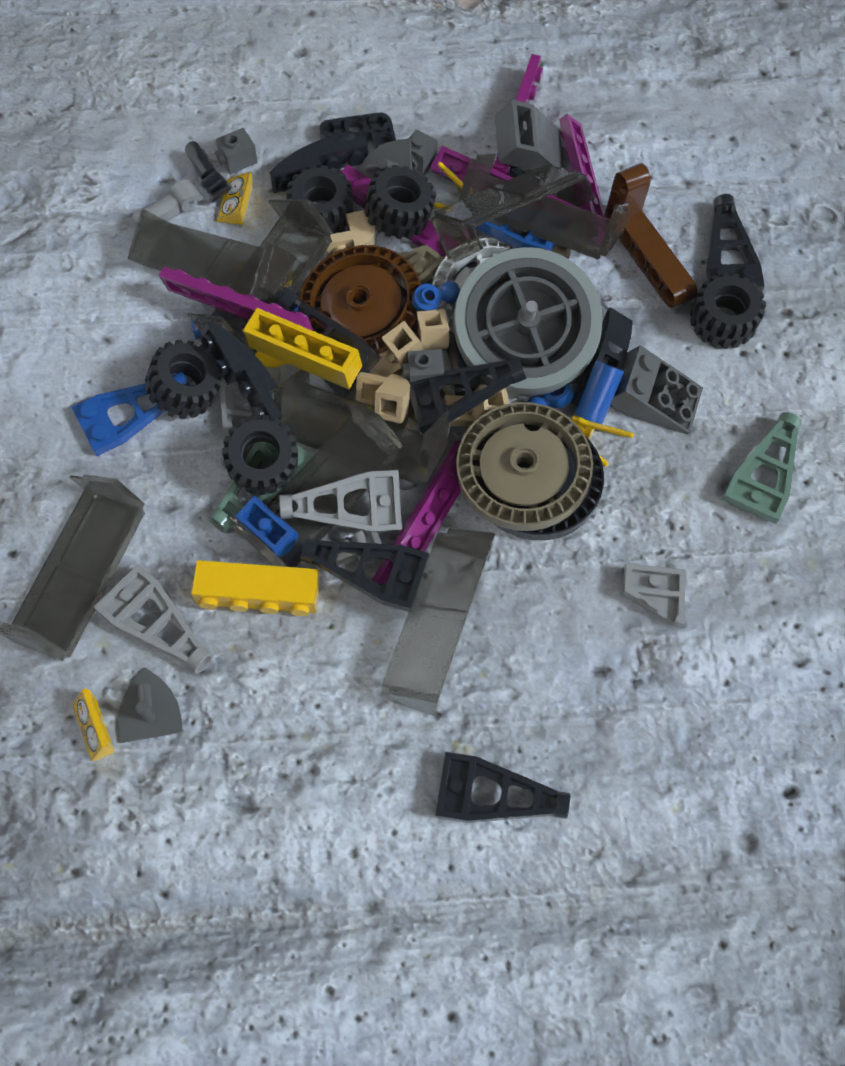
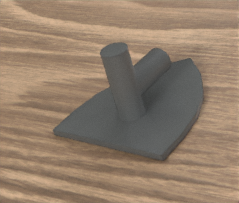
(389, 154)
(148, 709)

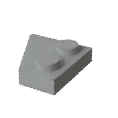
(657, 590)

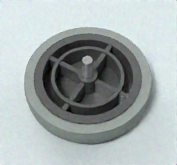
(531, 309)

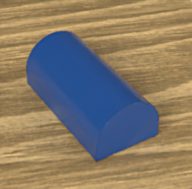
(599, 392)
(267, 526)

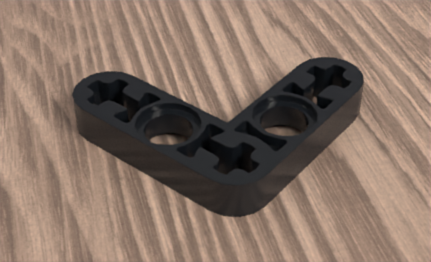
(374, 133)

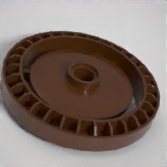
(359, 276)

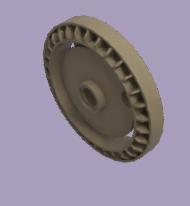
(524, 485)

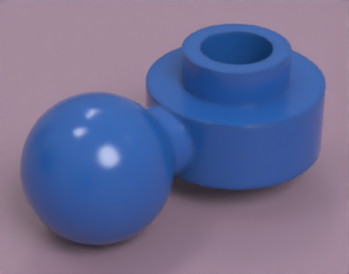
(448, 293)
(555, 399)

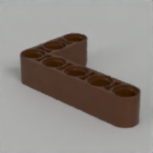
(644, 241)

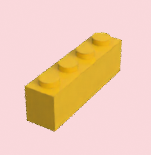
(303, 348)
(256, 587)

